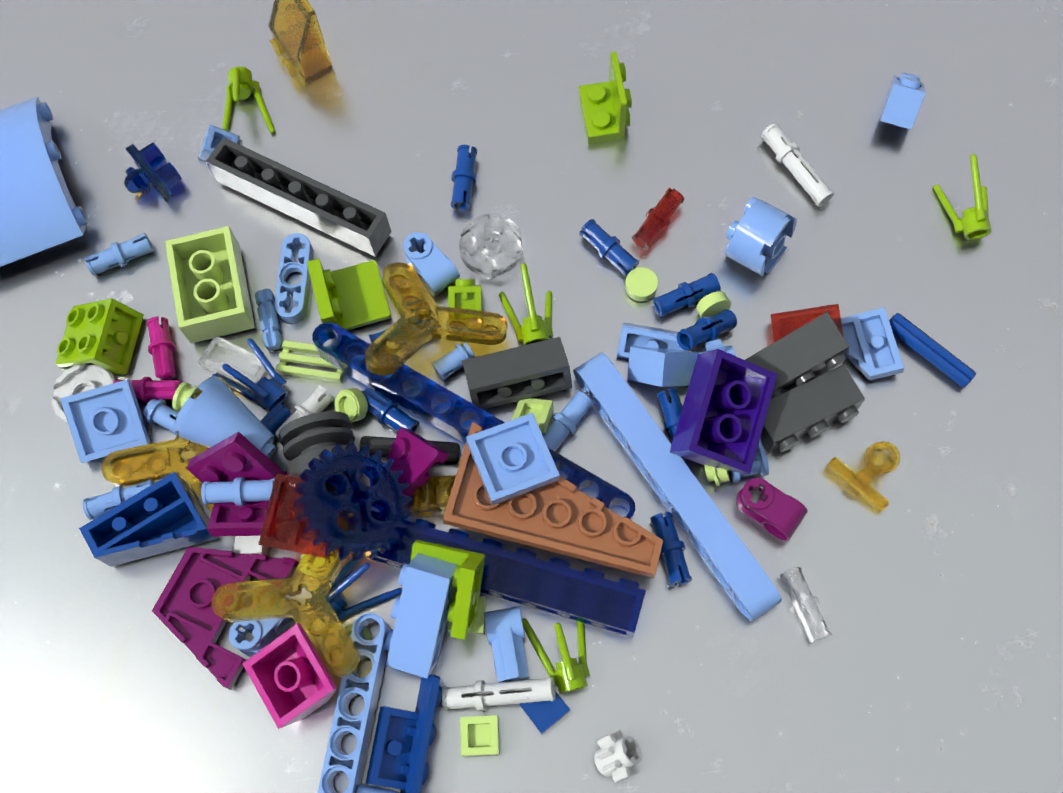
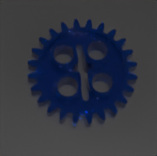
(323, 508)

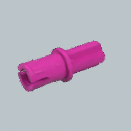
(161, 348)
(153, 389)

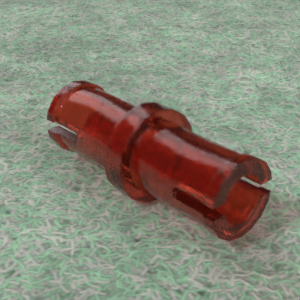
(658, 218)

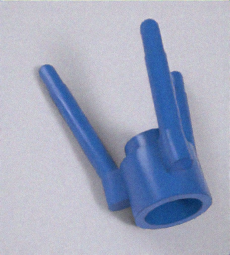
(264, 392)
(337, 599)

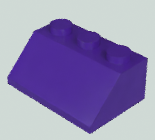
(723, 412)

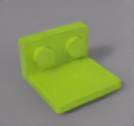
(606, 105)
(349, 295)
(100, 335)
(465, 581)

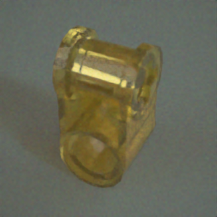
(432, 497)

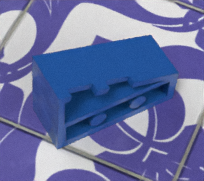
(149, 524)

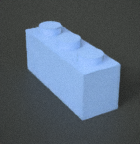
(420, 615)

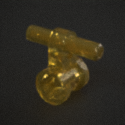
(859, 482)

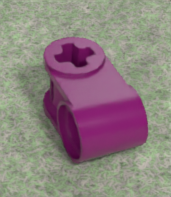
(773, 510)

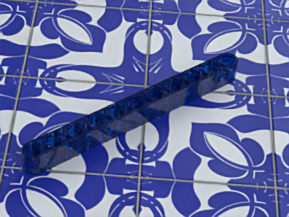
(433, 394)

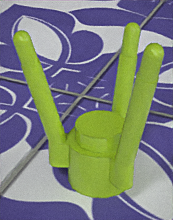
(240, 87)
(975, 220)
(533, 326)
(569, 673)

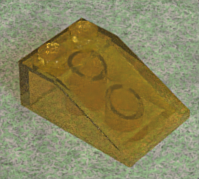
(299, 40)

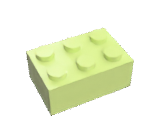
(209, 284)

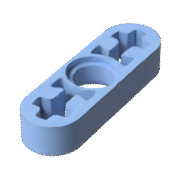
(300, 290)

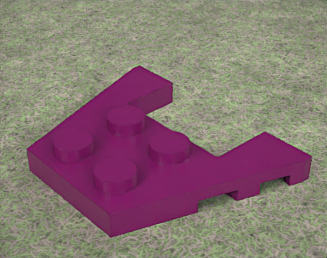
(188, 596)

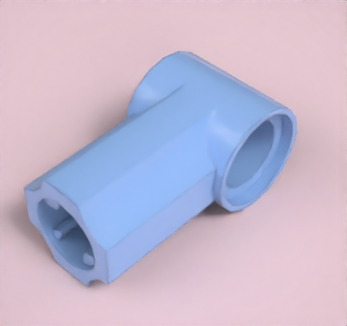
(506, 635)

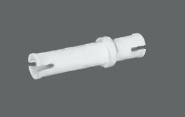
(803, 172)
(457, 697)

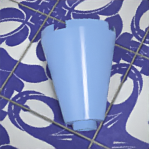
(218, 415)

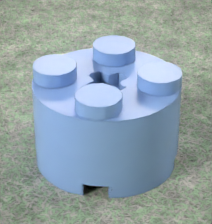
(759, 236)

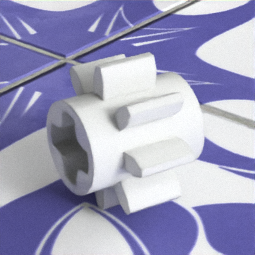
(617, 756)

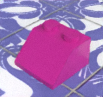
(290, 677)

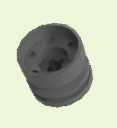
(312, 434)

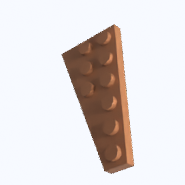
(553, 520)

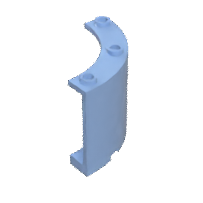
(33, 192)

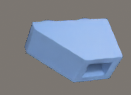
(903, 100)

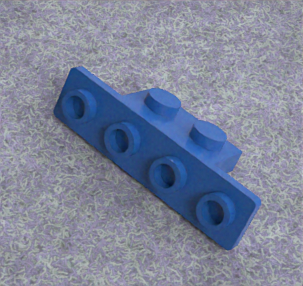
(403, 741)

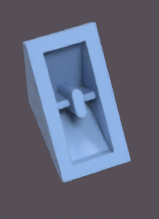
(661, 366)

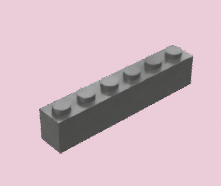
(299, 196)

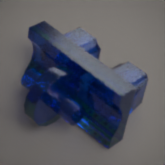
(146, 160)

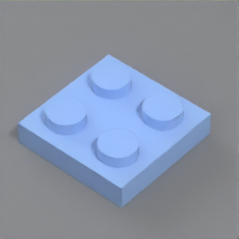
(105, 420)
(512, 458)

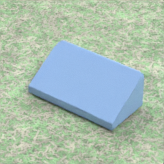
(645, 337)

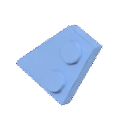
(872, 344)

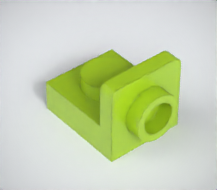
(465, 295)

